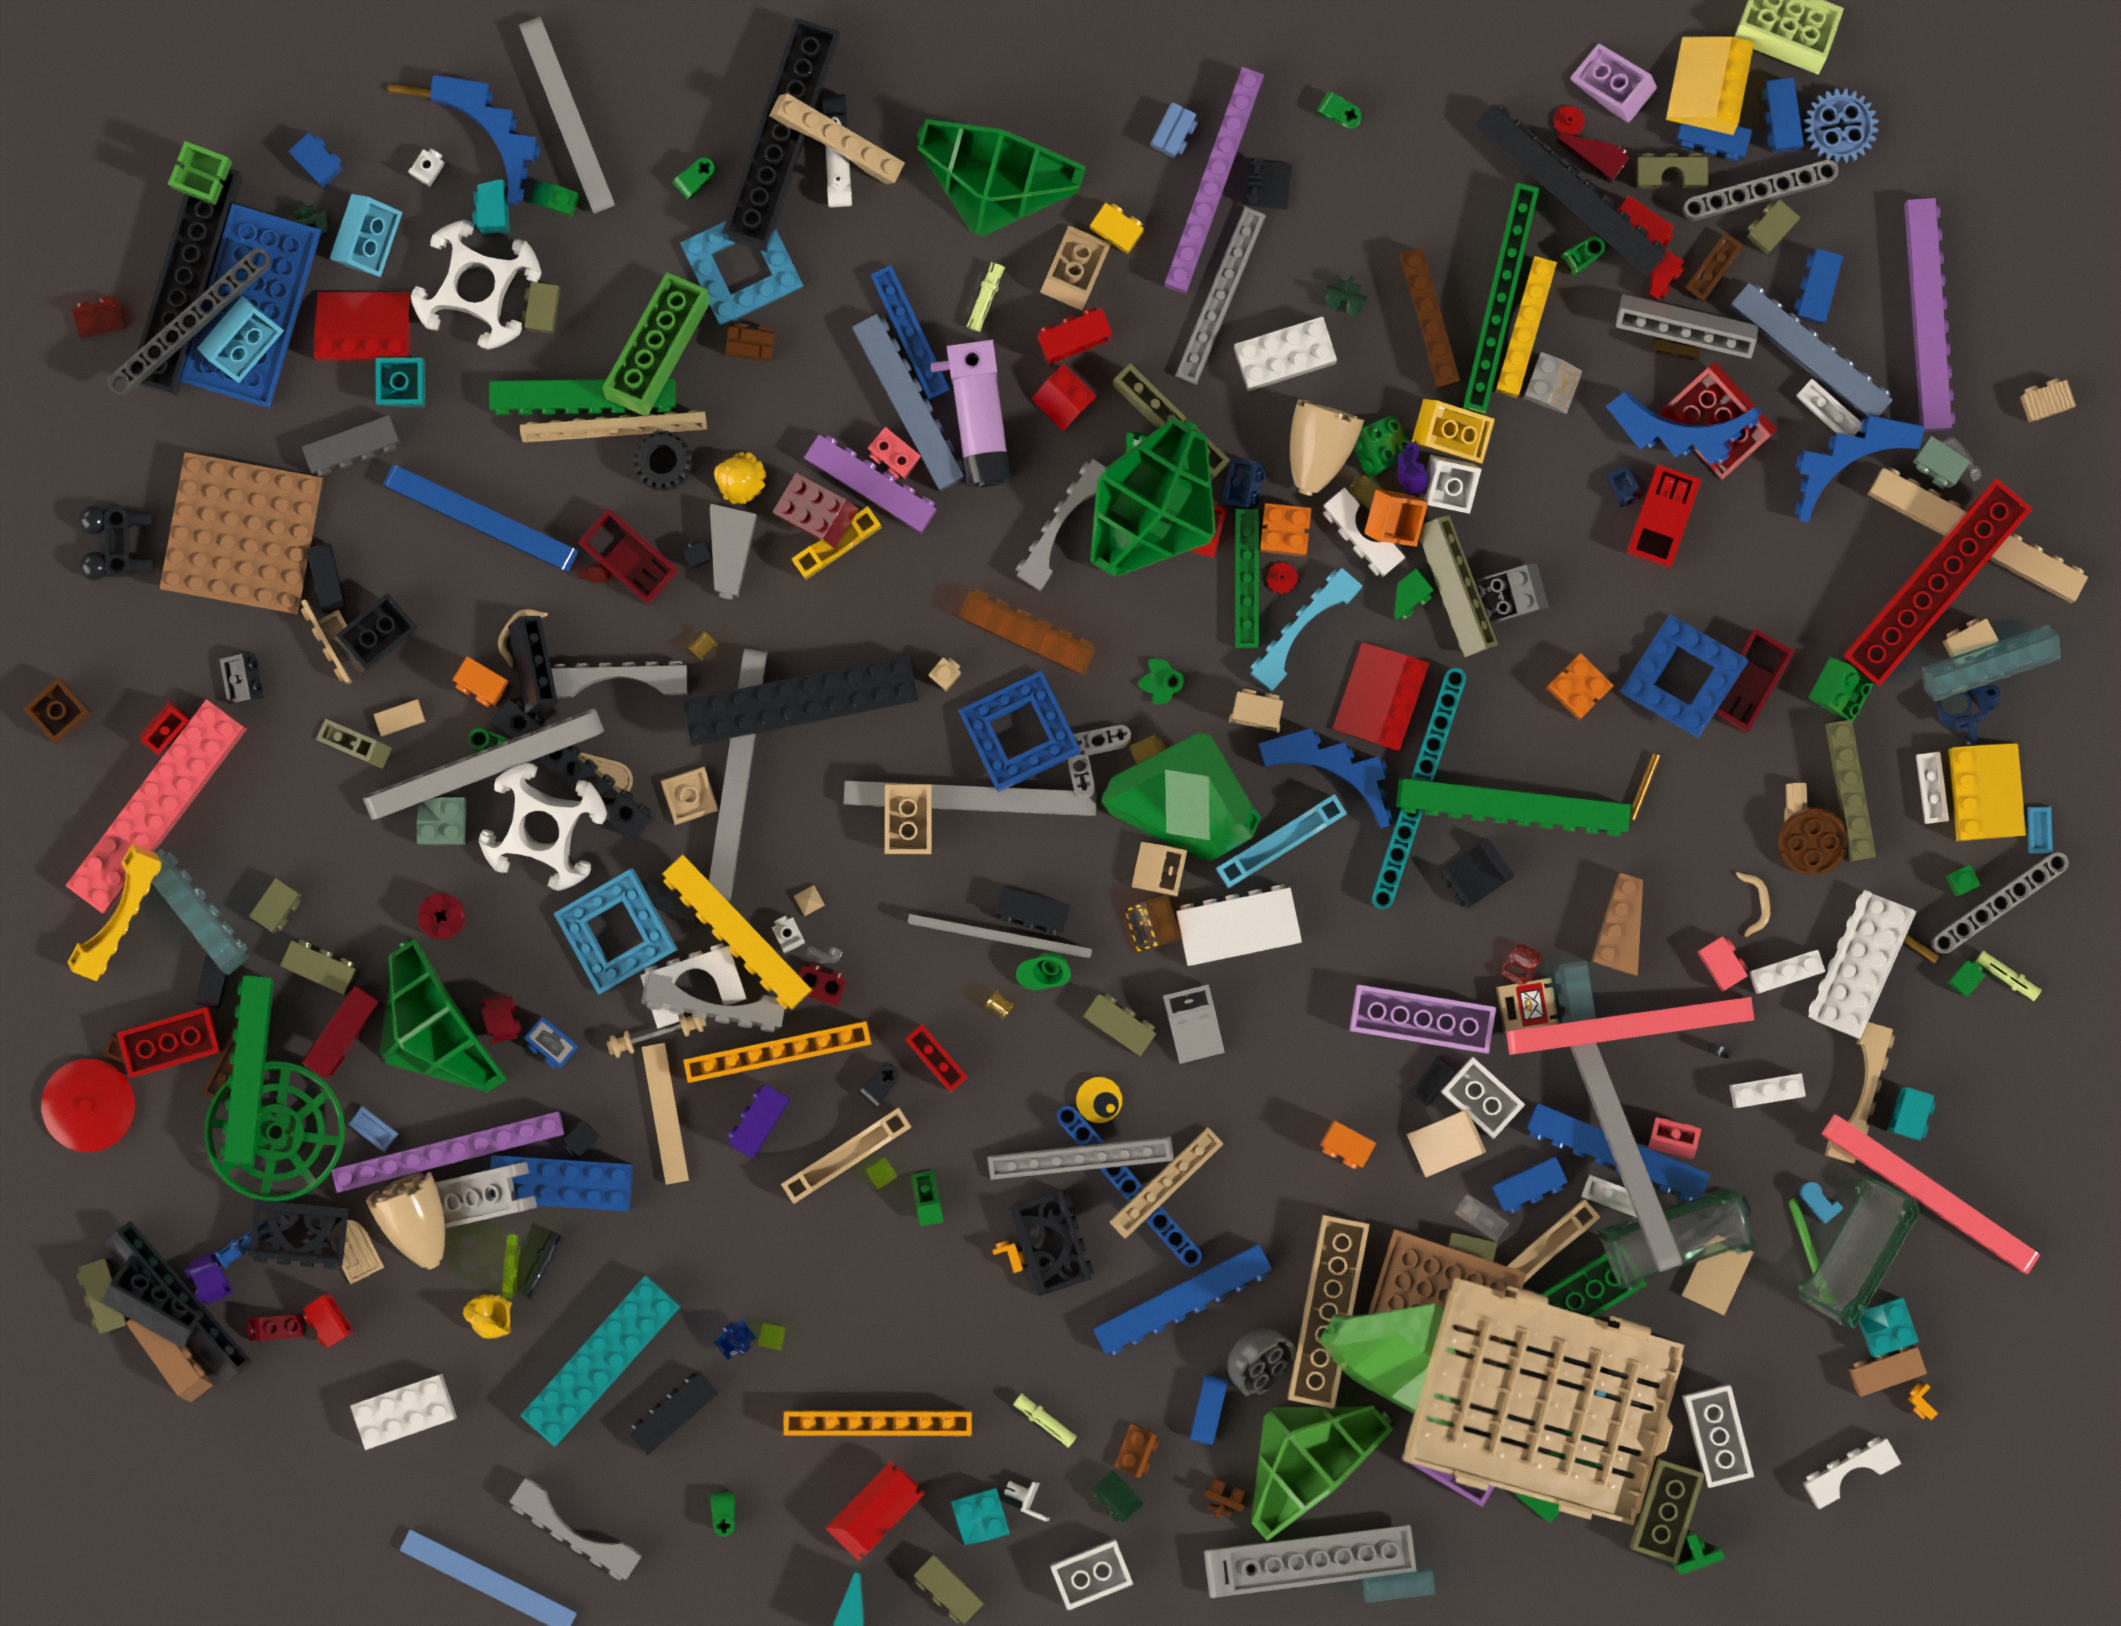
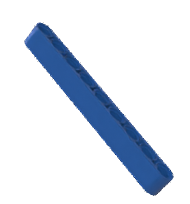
(480, 518)
(1118, 1180)

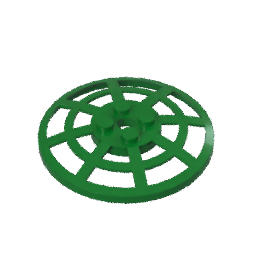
(290, 1140)

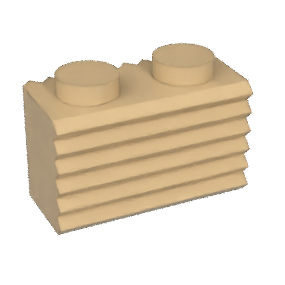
(2047, 400)

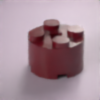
(455, 916)
(499, 1019)

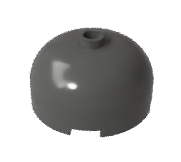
(1257, 1351)

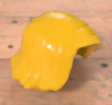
(740, 478)
(489, 1315)

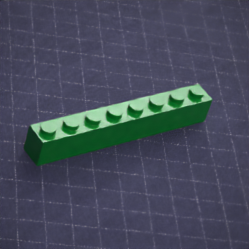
(564, 396)
(248, 1070)

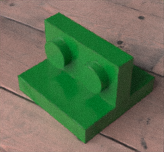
(1698, 1557)

